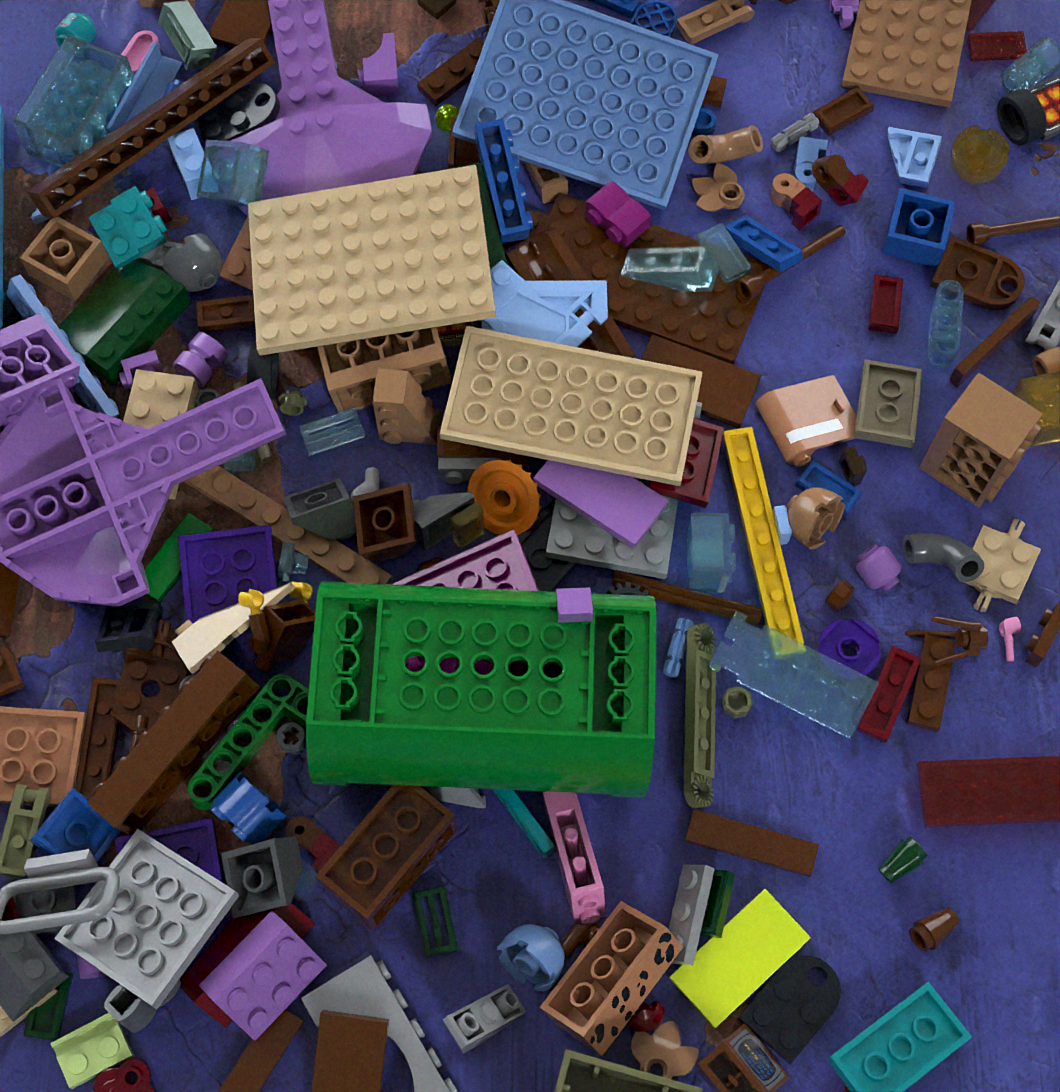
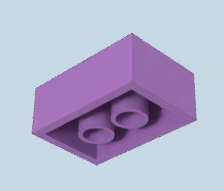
(262, 975)

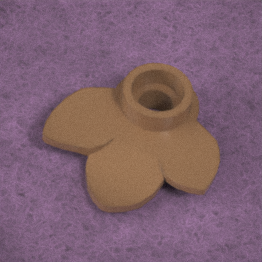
(714, 190)
(665, 1050)

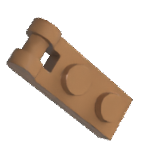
(713, 19)

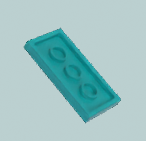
(901, 1045)

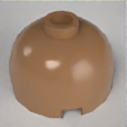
(813, 514)

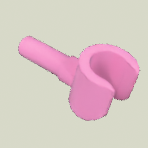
(1007, 629)

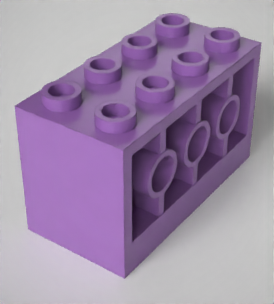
(28, 362)

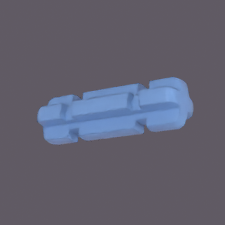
(677, 648)

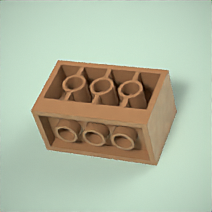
(353, 365)
(981, 441)

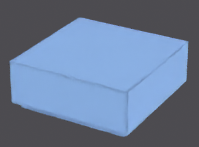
(782, 524)

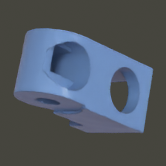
(807, 152)

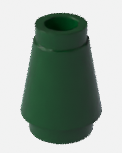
(902, 860)

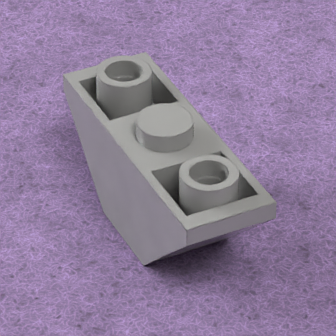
(484, 1018)

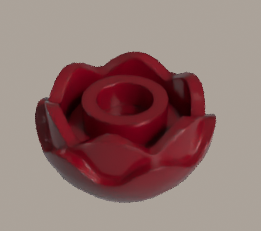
(647, 1017)

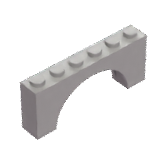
(366, 993)

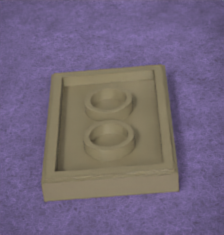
(888, 403)

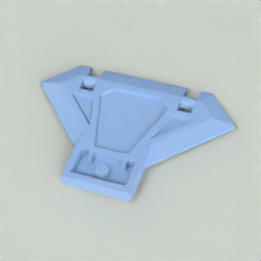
(545, 307)

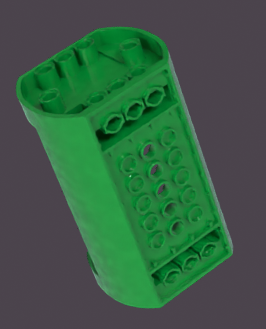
(474, 730)

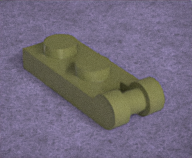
(20, 828)

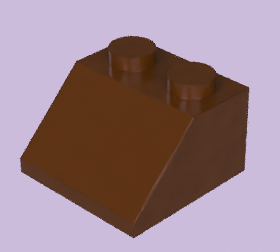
(385, 523)

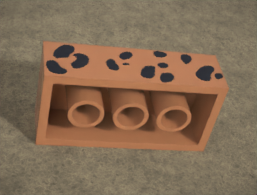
(611, 977)

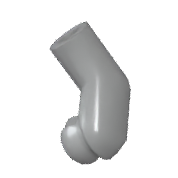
(371, 483)

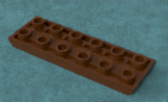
(550, 259)

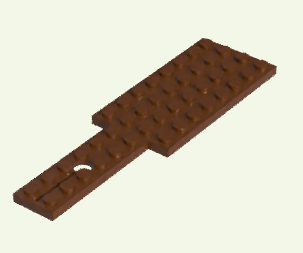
(700, 320)

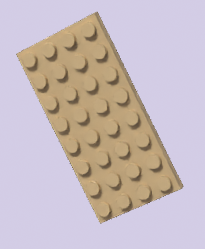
(572, 405)

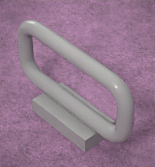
(58, 872)

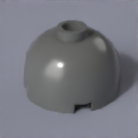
(195, 263)

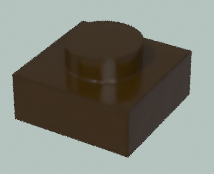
(853, 466)

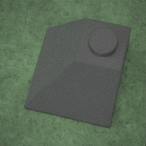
(323, 510)
(434, 516)

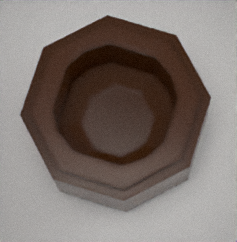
(840, 595)

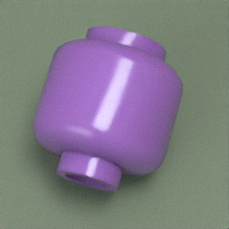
(878, 567)

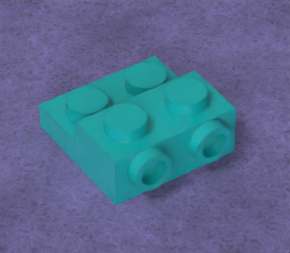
(129, 227)

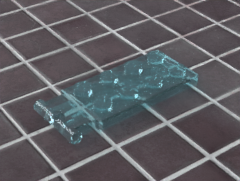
(795, 675)

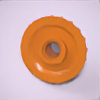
(501, 514)

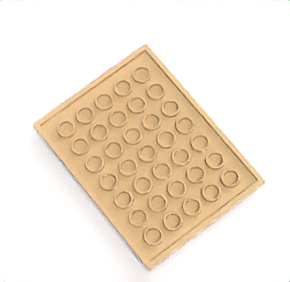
(369, 260)

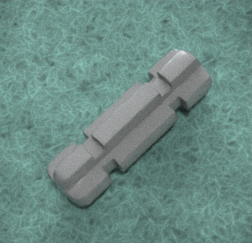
(794, 132)

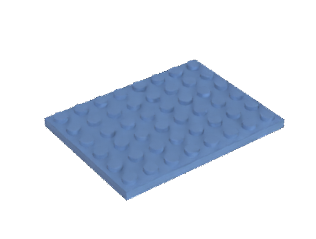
(589, 95)

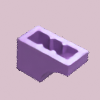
(380, 70)

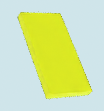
(742, 960)

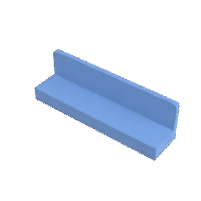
(147, 86)

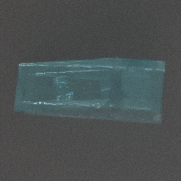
(673, 267)

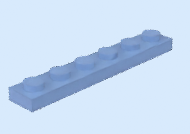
(88, 386)

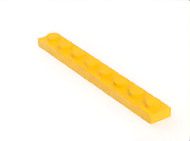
(761, 532)

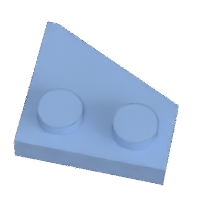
(913, 155)

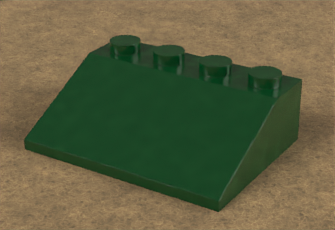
(124, 317)

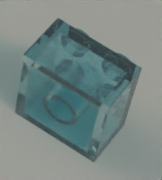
(232, 172)
(709, 552)

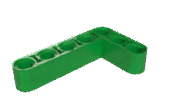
(248, 727)

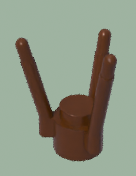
(970, 637)

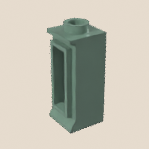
(187, 34)

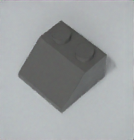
(263, 874)
(26, 972)

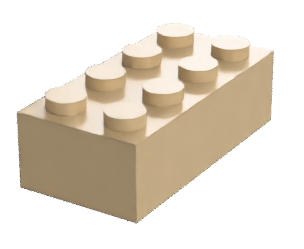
(158, 398)

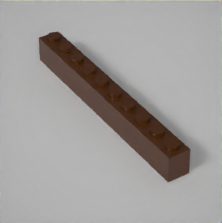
(150, 127)

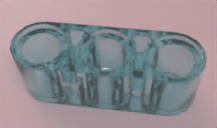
(940, 334)

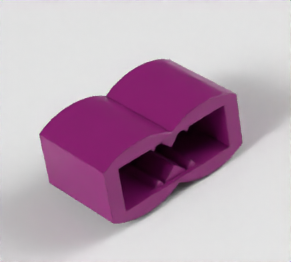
(617, 214)

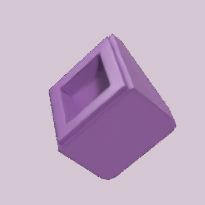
(574, 605)

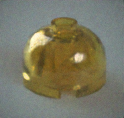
(979, 155)

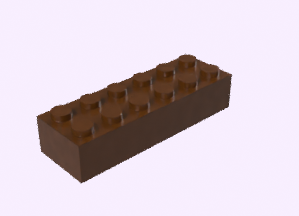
(173, 744)

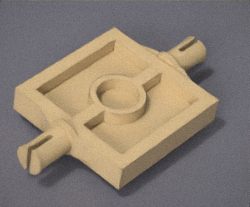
(1006, 564)

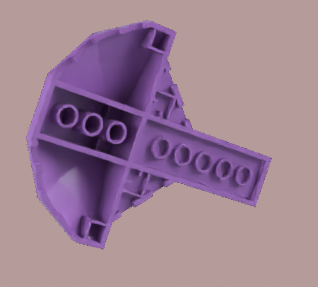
(326, 126)
(91, 488)

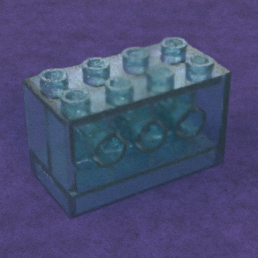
(73, 101)

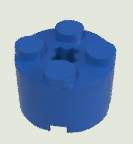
(248, 809)

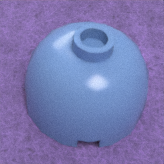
(533, 955)

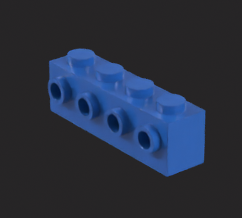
(502, 182)

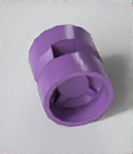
(201, 358)

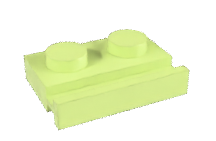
(91, 1050)

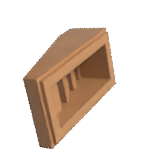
(544, 184)

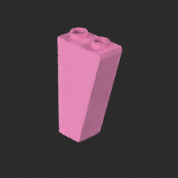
(575, 857)

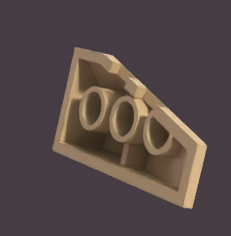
(217, 629)

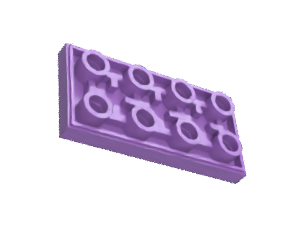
(605, 498)

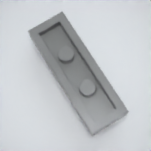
(690, 909)

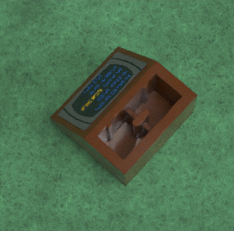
(742, 1065)

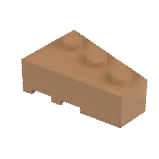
(402, 410)

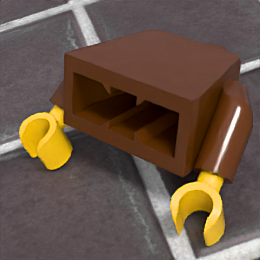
(280, 628)

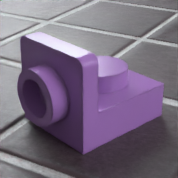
(147, 361)

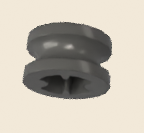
(290, 727)

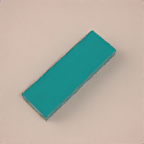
(526, 821)

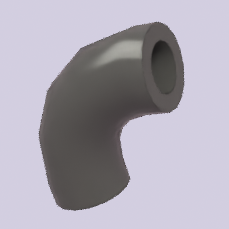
(943, 551)

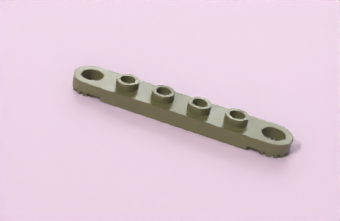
(699, 717)

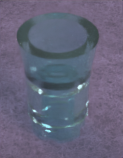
(1032, 66)

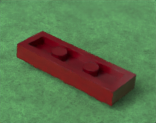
(889, 695)

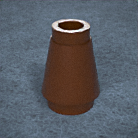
(933, 929)

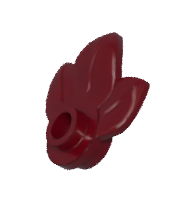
(117, 1078)

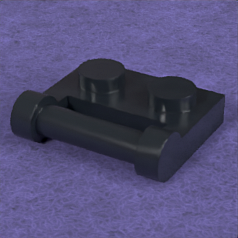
(119, 627)

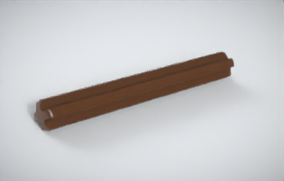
(689, 597)

